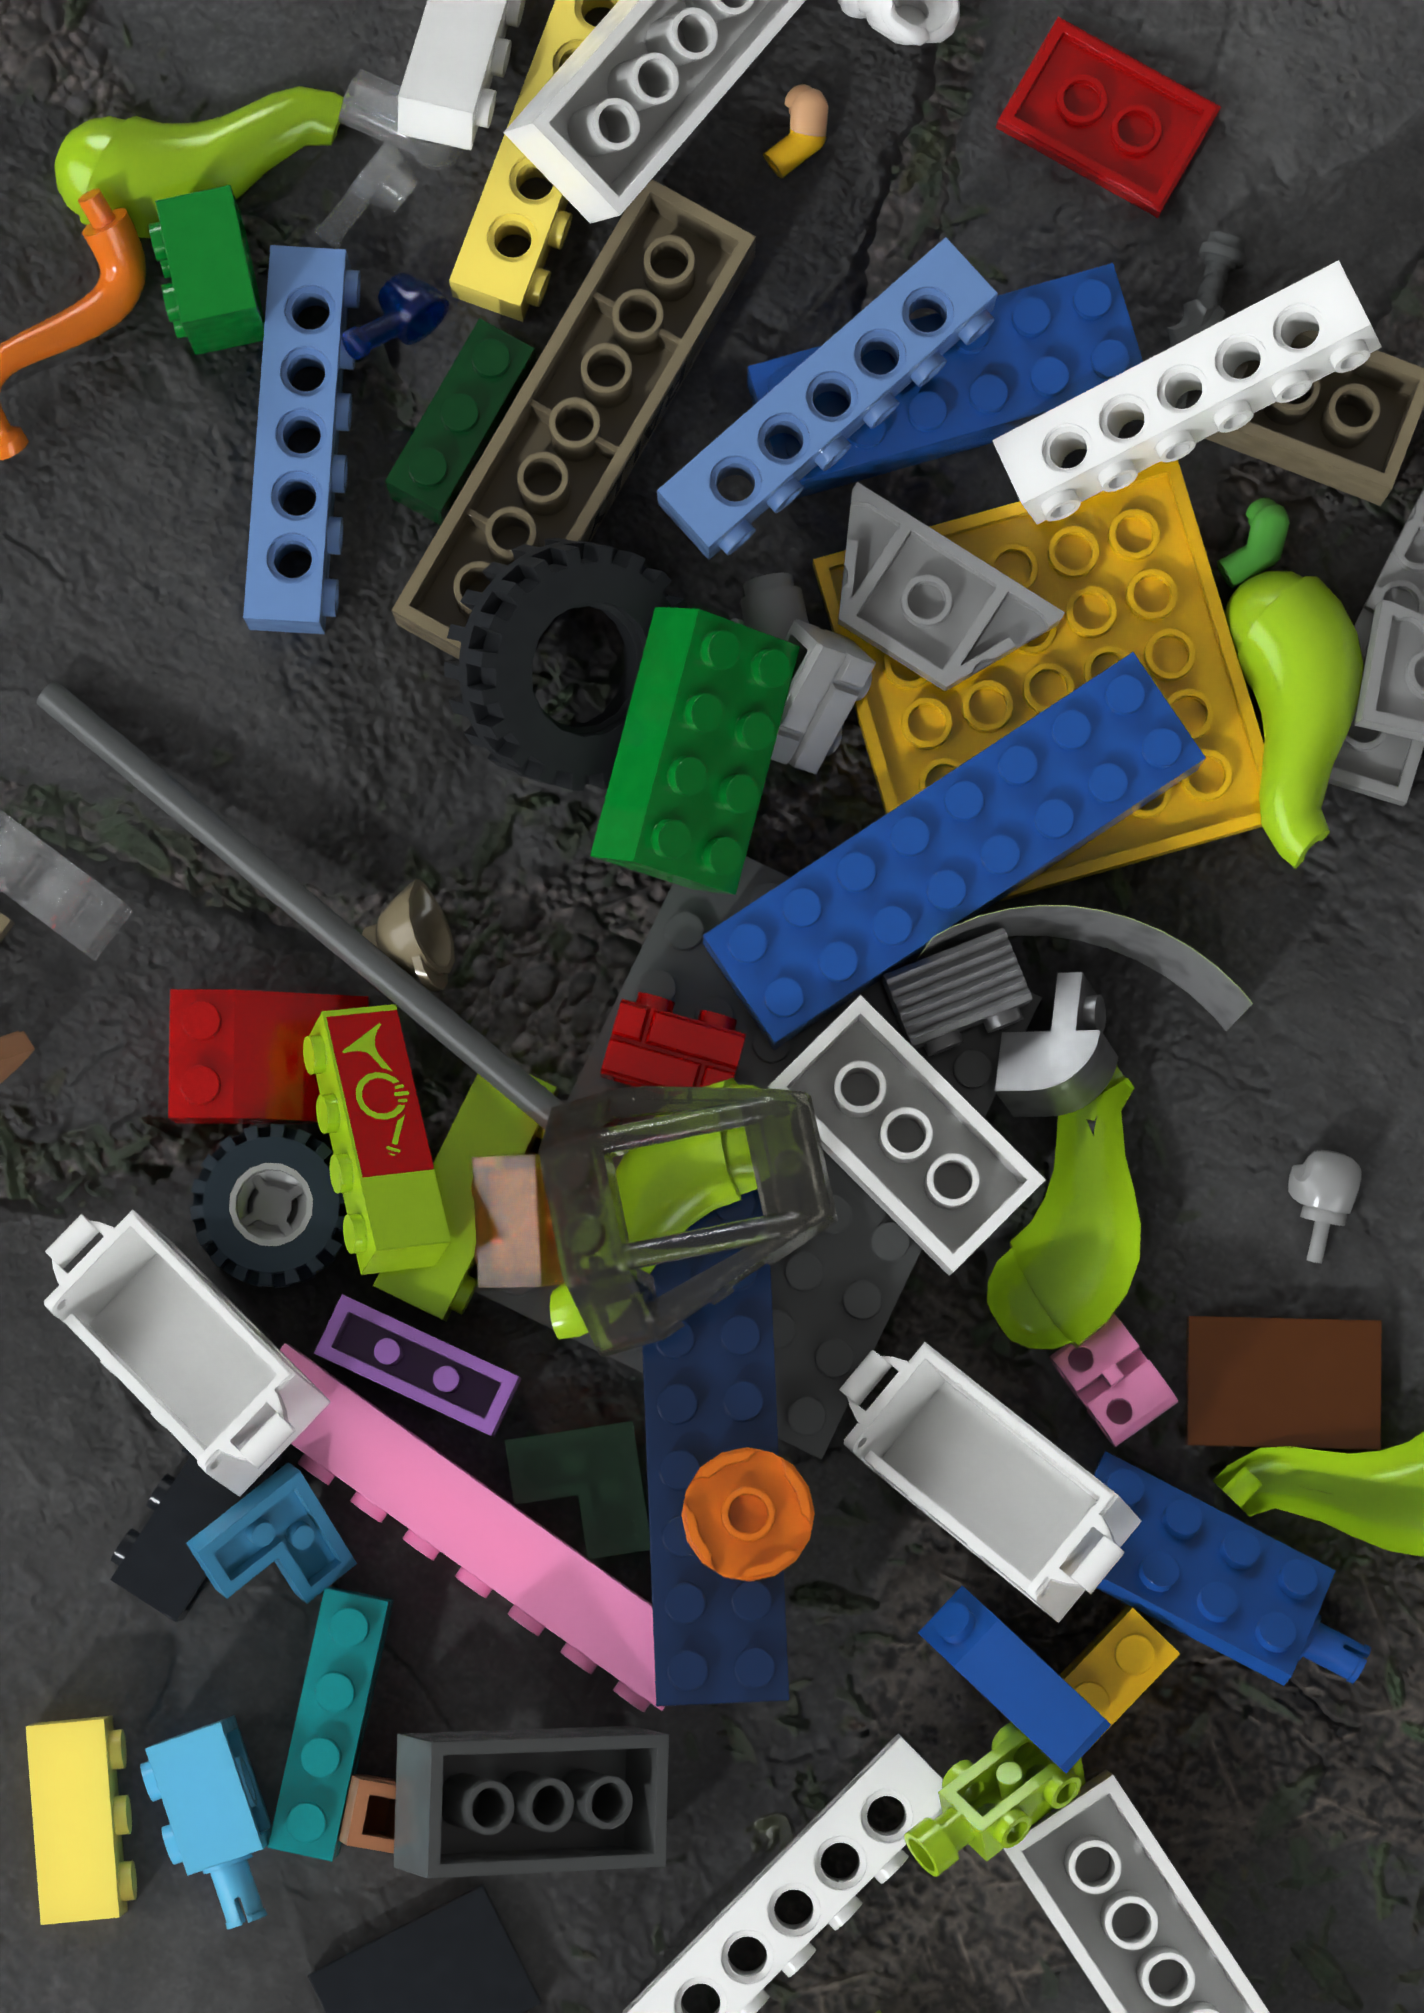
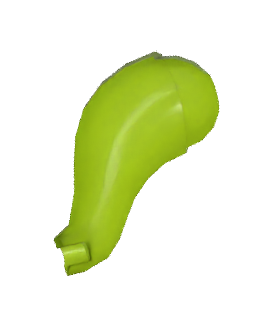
(1307, 681)
(1083, 1242)

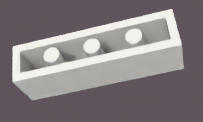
(453, 68)

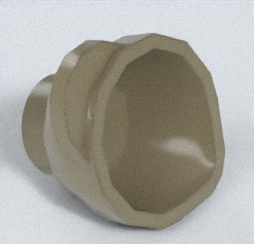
(416, 936)

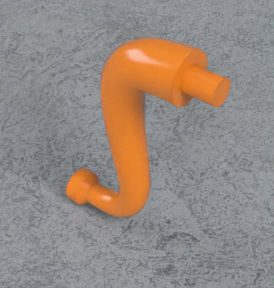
(106, 305)

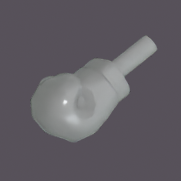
(1327, 1189)

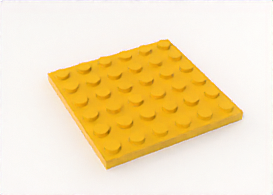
(1129, 582)

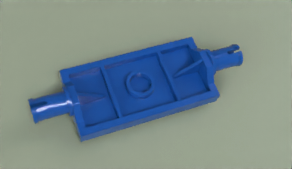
(1223, 1581)

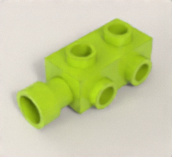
(993, 1801)

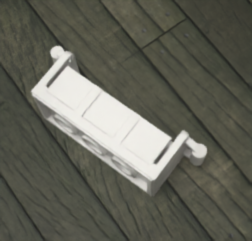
(181, 1348)
(988, 1478)

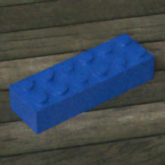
(1034, 356)

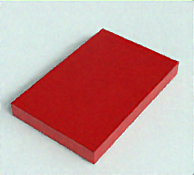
(1108, 117)

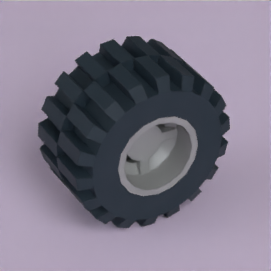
(269, 1207)

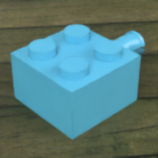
(212, 1811)

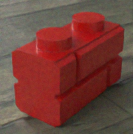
(668, 1049)

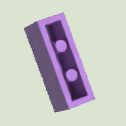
(418, 1365)

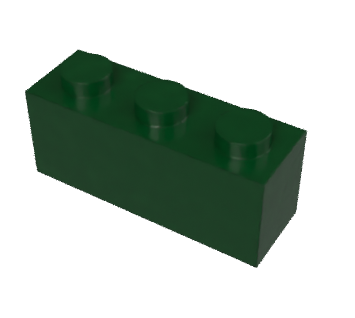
(460, 421)

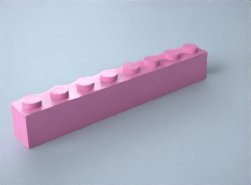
(480, 1532)

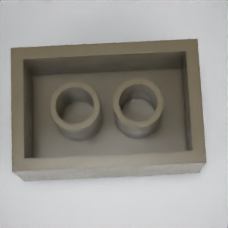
(1343, 430)

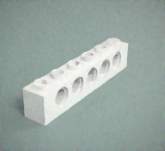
(1202, 363)
(893, 1772)

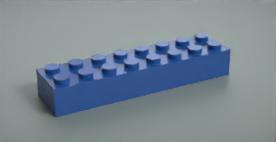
(953, 850)

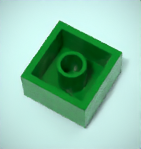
(211, 270)

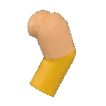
(807, 130)

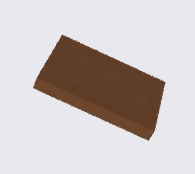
(1283, 1382)

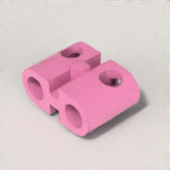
(1114, 1381)

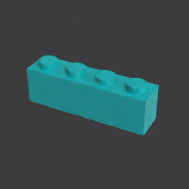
(330, 1722)

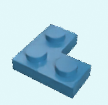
(279, 1525)

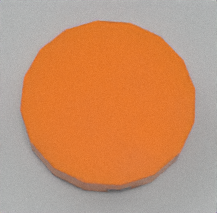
(748, 1514)

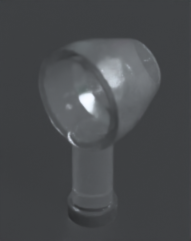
(382, 182)

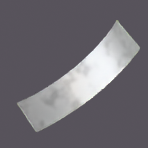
(1118, 933)

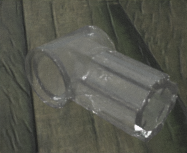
(373, 110)

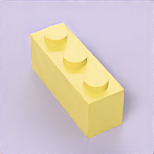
(80, 1819)

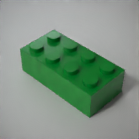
(695, 750)

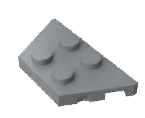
(930, 597)

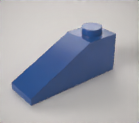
(1014, 1679)

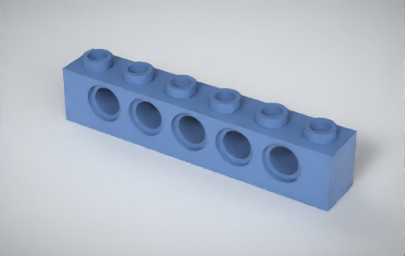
(296, 281)
(938, 282)

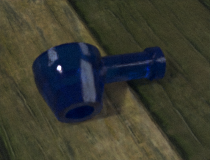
(410, 313)

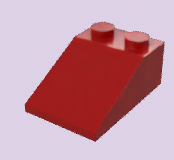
(242, 1055)

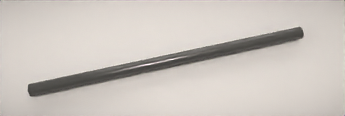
(298, 903)

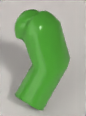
(1264, 545)

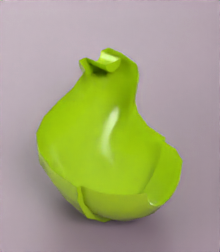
(152, 160)
(667, 1191)
(1373, 1497)

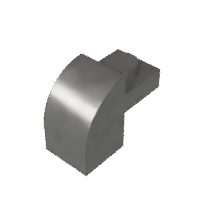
(1059, 1067)

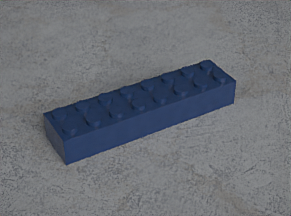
(704, 1396)

